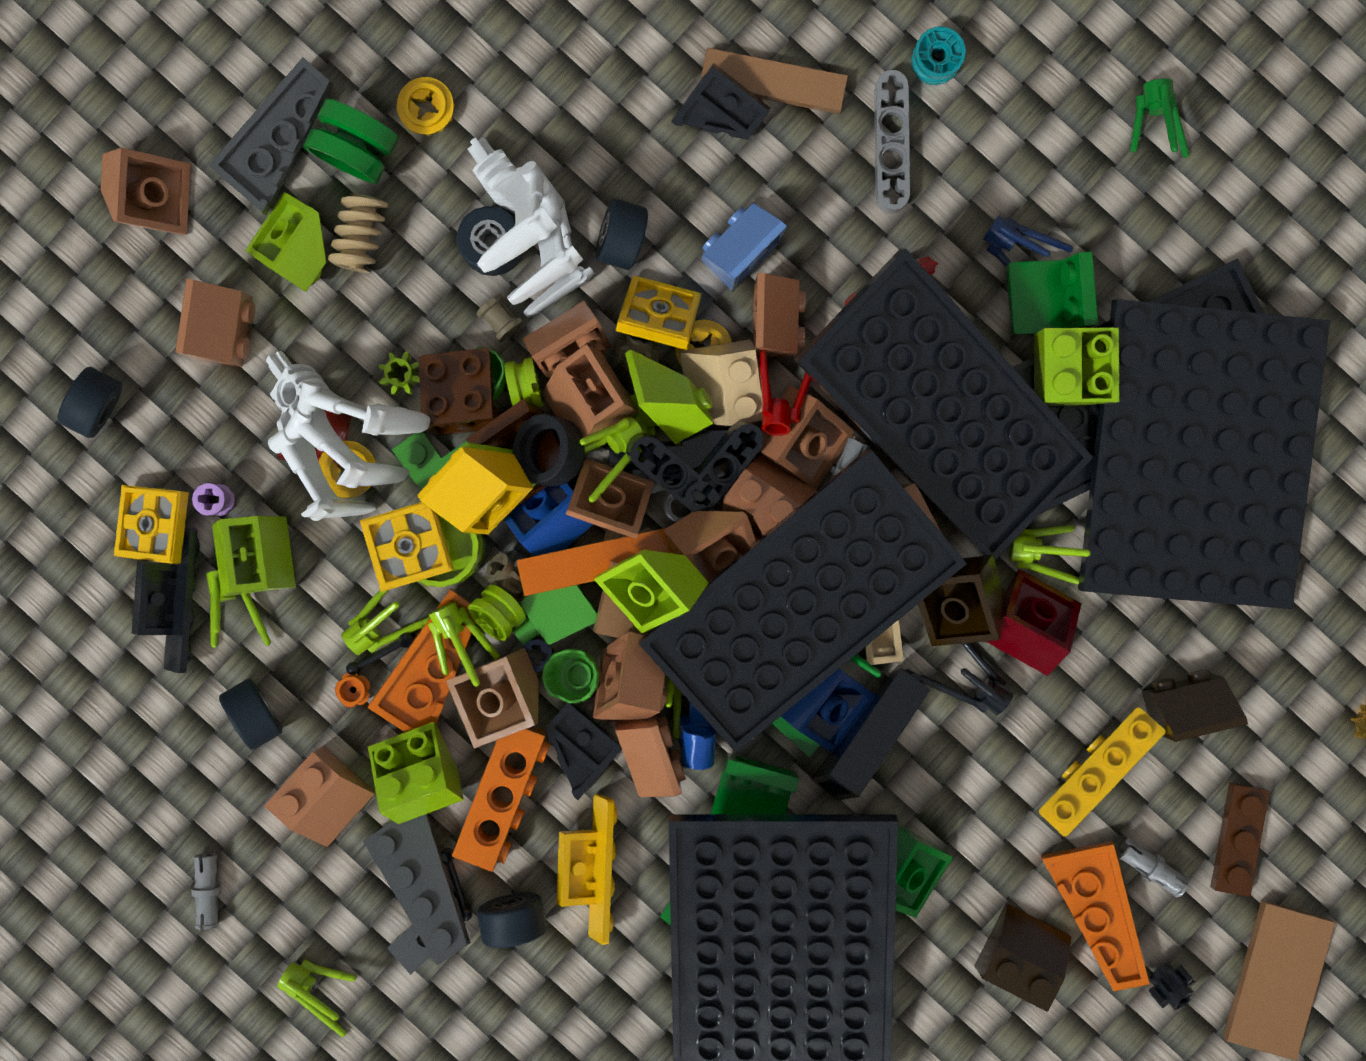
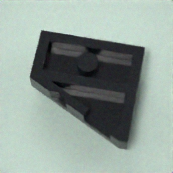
(581, 747)

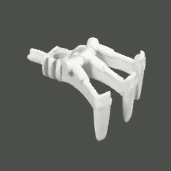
(538, 219)
(304, 425)

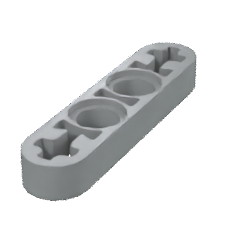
(892, 142)

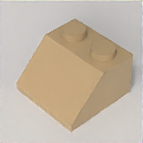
(730, 379)

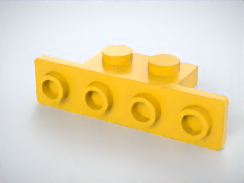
(1101, 771)
(586, 868)

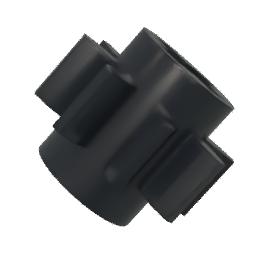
(1171, 986)

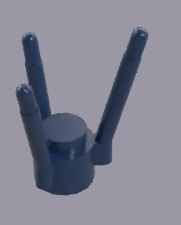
(1006, 232)

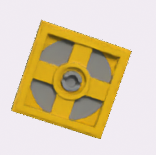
(659, 312)
(151, 524)
(406, 546)

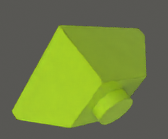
(291, 242)
(669, 398)

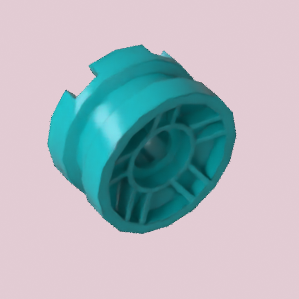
(933, 42)

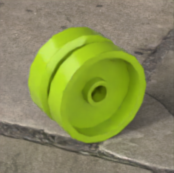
(466, 553)

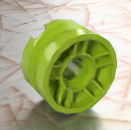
(524, 382)
(496, 612)

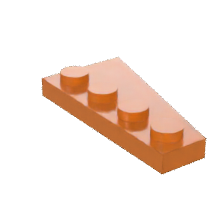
(417, 686)
(1098, 900)

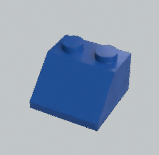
(543, 522)

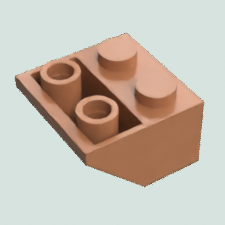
(564, 337)
(588, 392)
(649, 756)

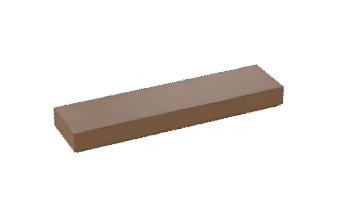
(781, 80)

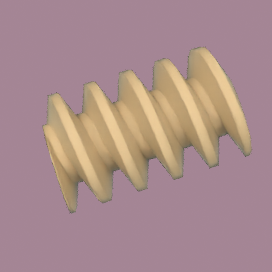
(357, 232)

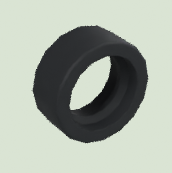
(570, 455)

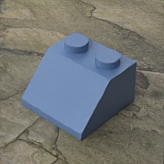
(743, 245)

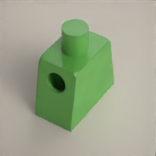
(555, 614)

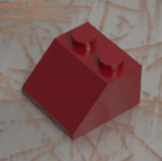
(1037, 623)

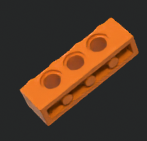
(473, 843)

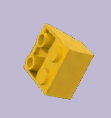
(476, 489)

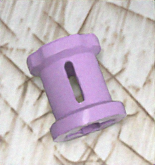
(202, 503)

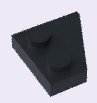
(722, 106)

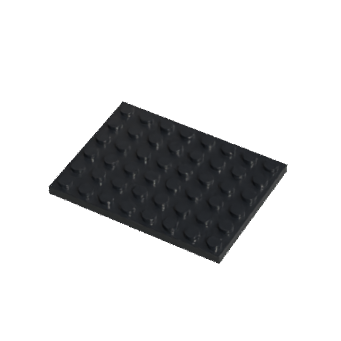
(1204, 455)
(782, 936)

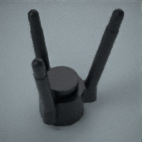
(990, 693)

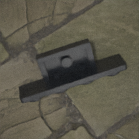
(165, 602)

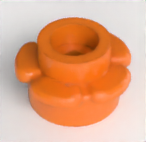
(351, 699)

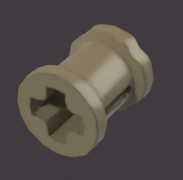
(499, 318)

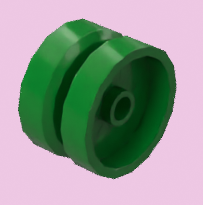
(351, 141)

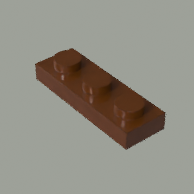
(1239, 839)

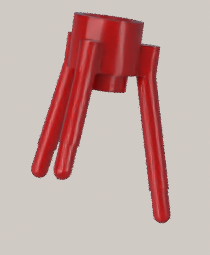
(776, 412)

